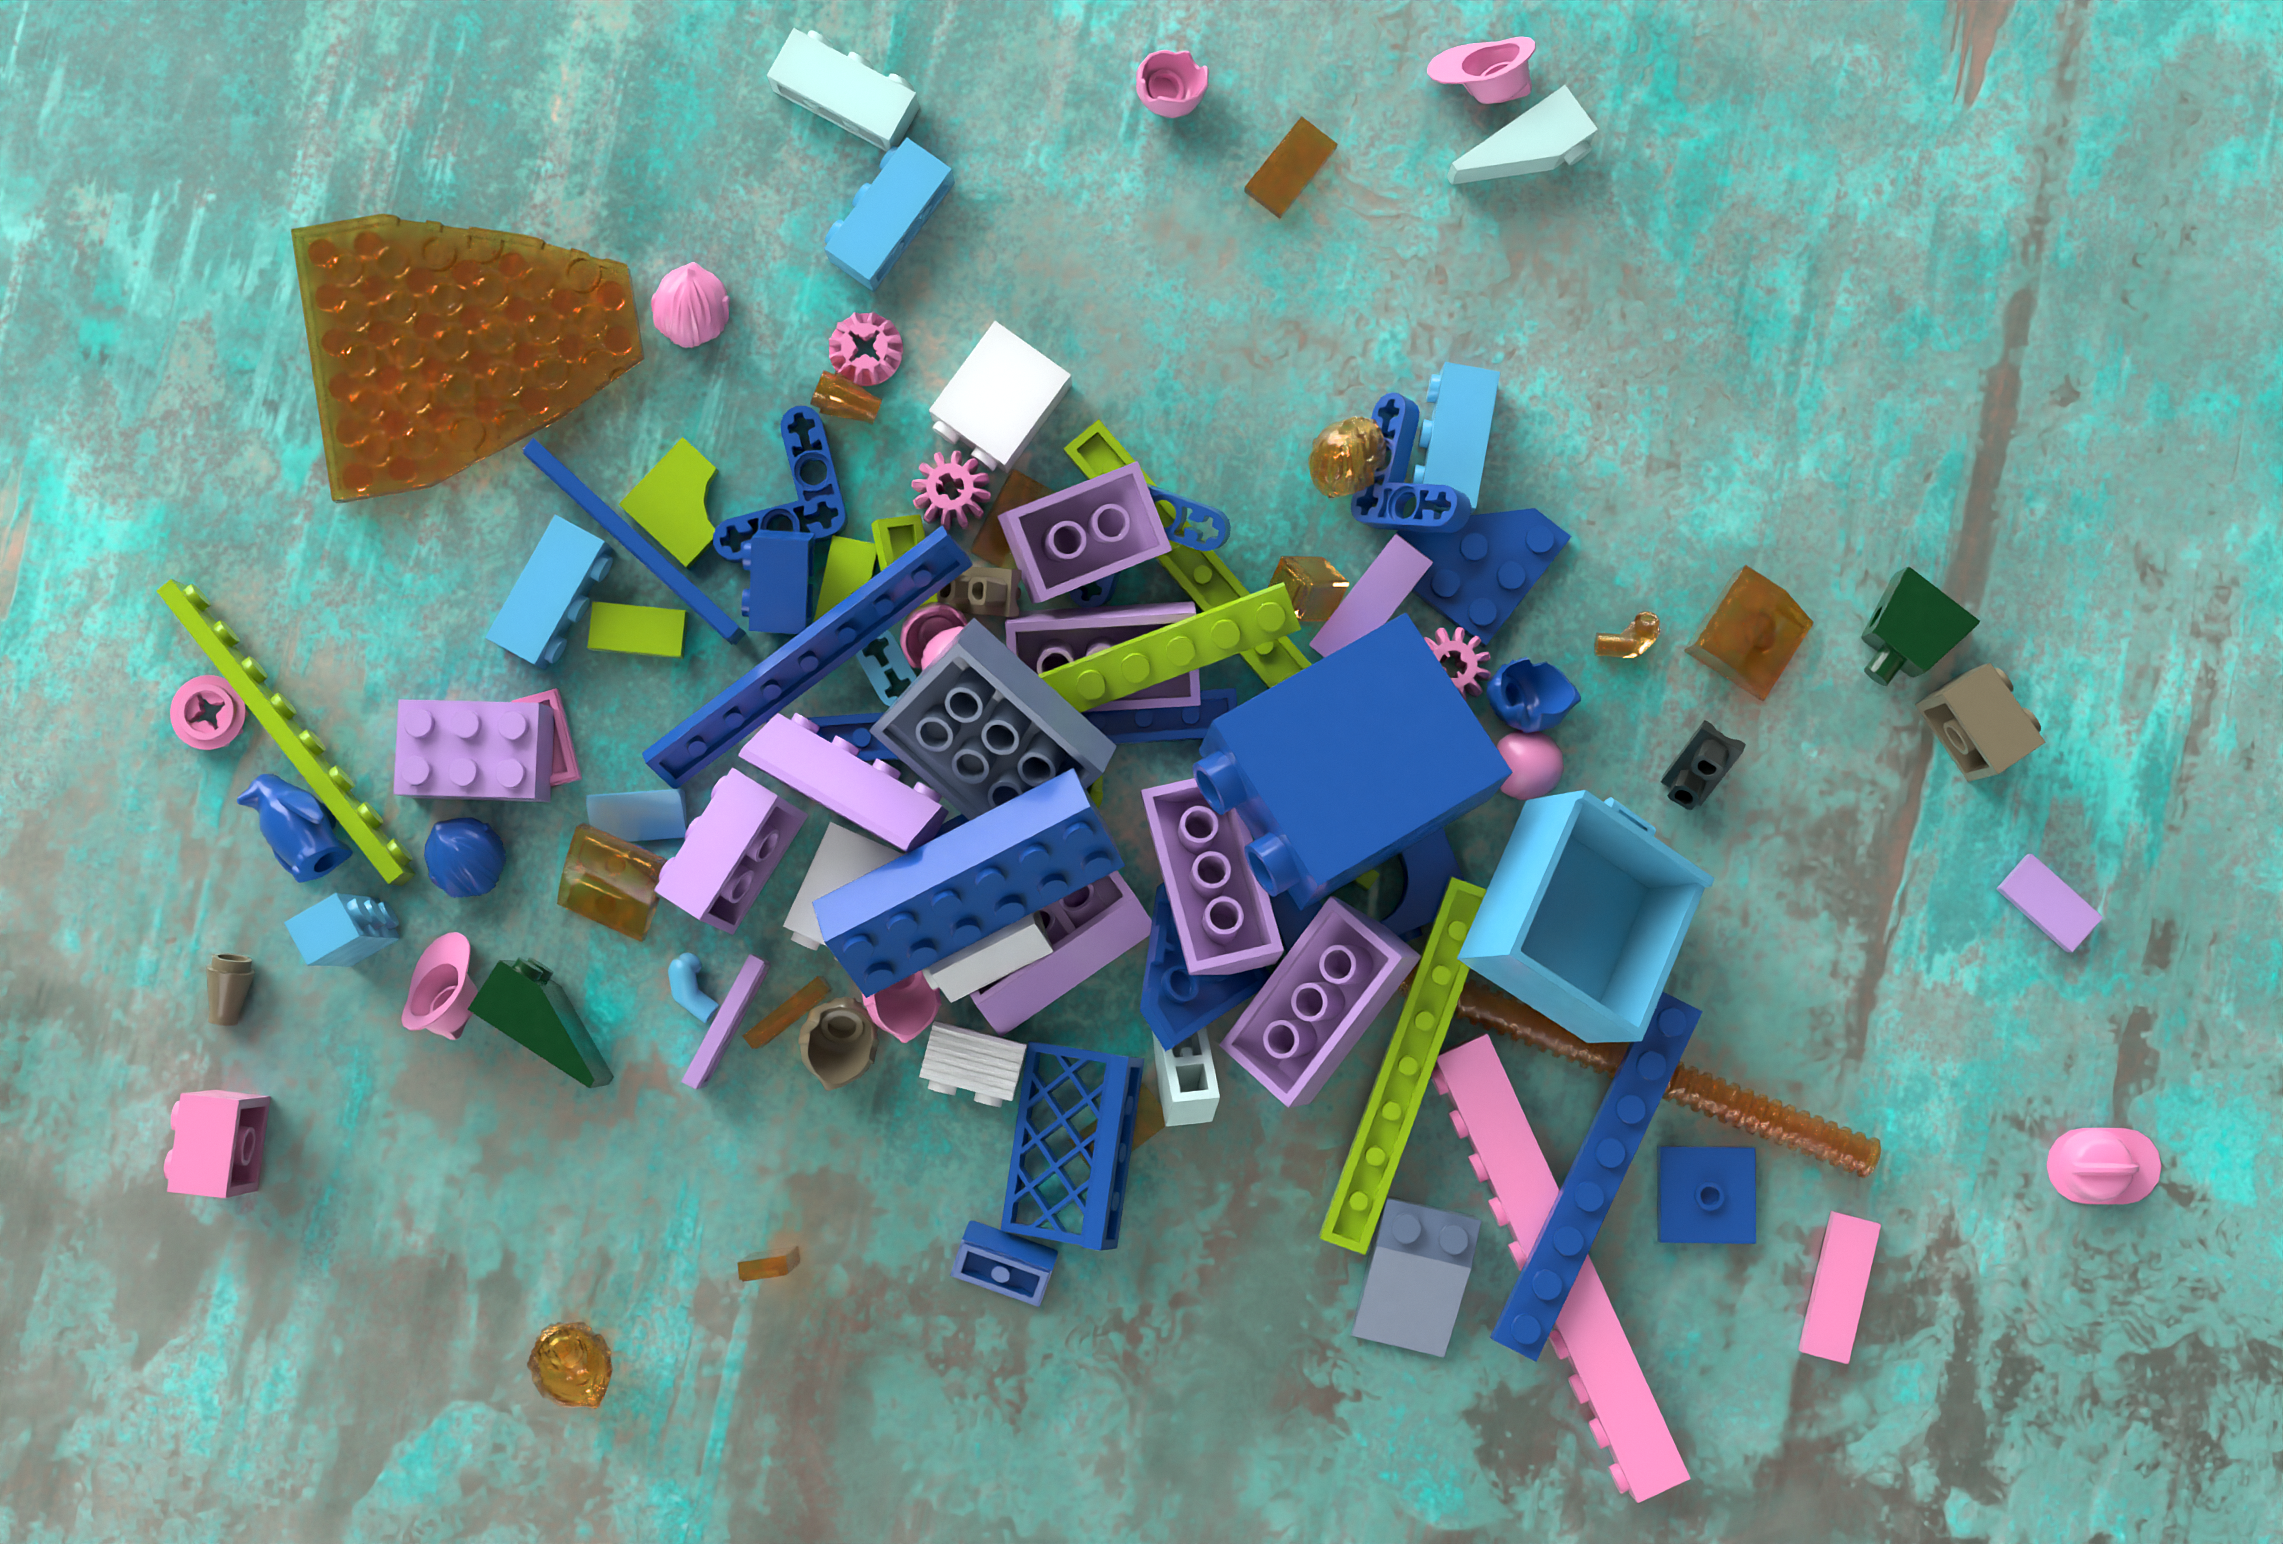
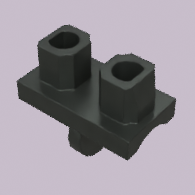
(1701, 766)

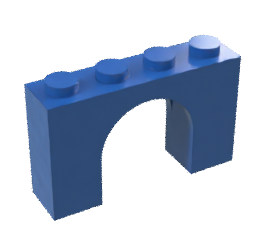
(1425, 875)

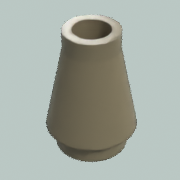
(228, 985)

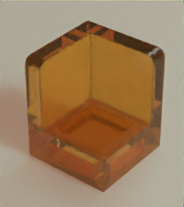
(1311, 585)

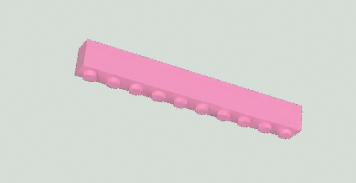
(1587, 1324)

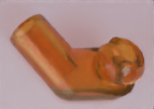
(1632, 641)

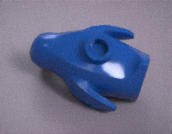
(296, 827)

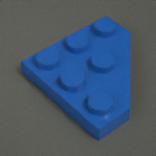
(1485, 567)
(1180, 1002)

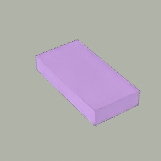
(2049, 903)

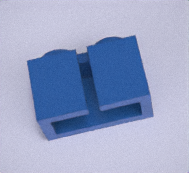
(779, 578)

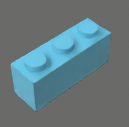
(888, 213)
(1458, 429)
(551, 593)
(343, 930)

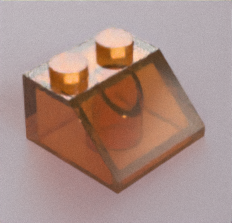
(1750, 632)

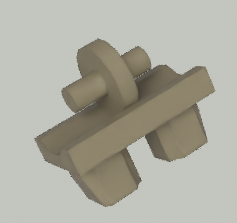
(984, 591)

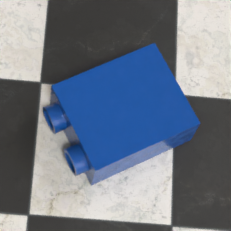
(1348, 763)

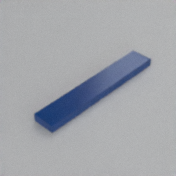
(633, 542)

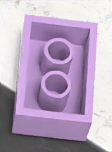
(474, 750)
(730, 852)

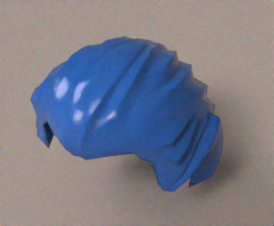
(1531, 695)
(464, 857)

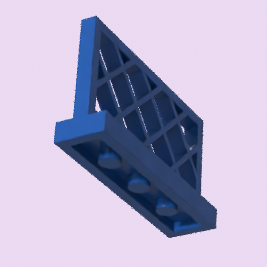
(1110, 1154)

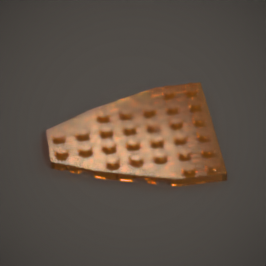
(450, 344)

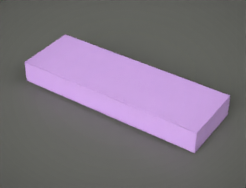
(1374, 596)
(726, 1022)

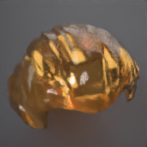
(1346, 456)
(571, 1365)

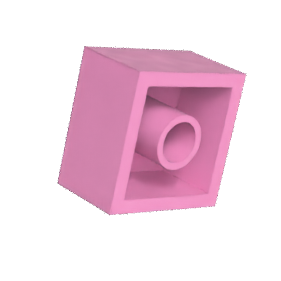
(217, 1143)

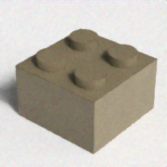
(1981, 722)

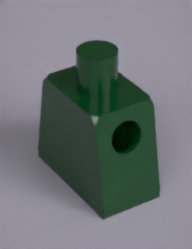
(1913, 627)

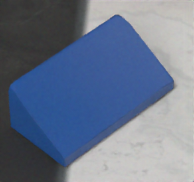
(1004, 1263)

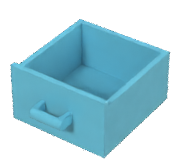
(1585, 916)

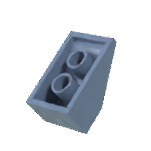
(1415, 1276)

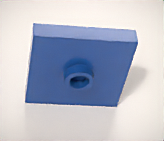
(1706, 1194)

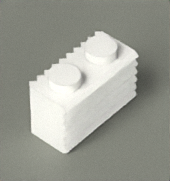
(972, 1062)

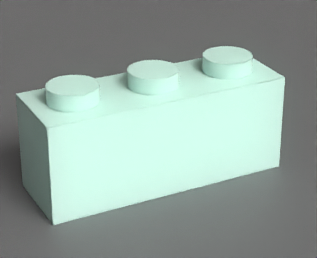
(844, 89)

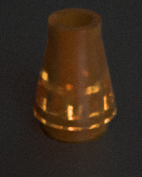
(844, 398)

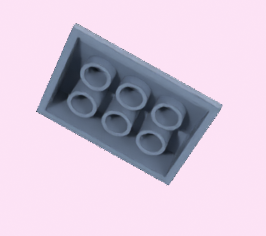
(988, 726)

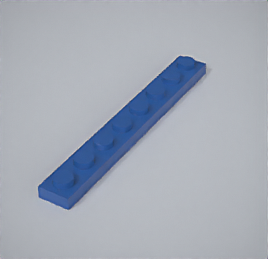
(807, 658)
(1594, 1179)

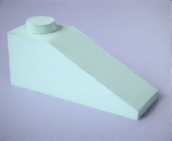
(1532, 143)
(1187, 1080)

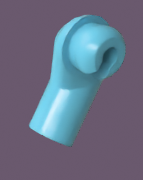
(685, 990)

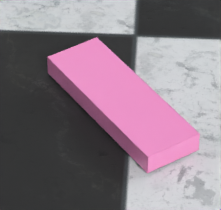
(1839, 1287)

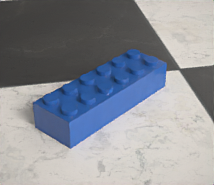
(967, 883)

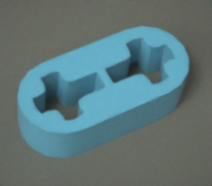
(877, 674)

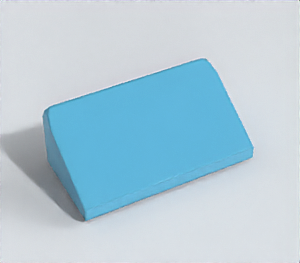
(639, 814)

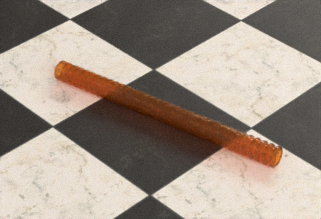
(1685, 1085)

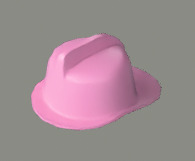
(1487, 70)
(441, 988)
(2104, 1165)

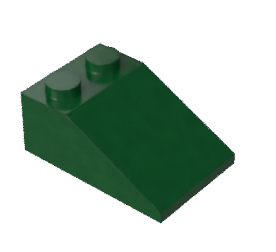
(539, 1016)

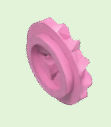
(866, 370)
(189, 706)

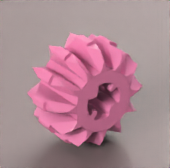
(961, 477)
(1464, 659)

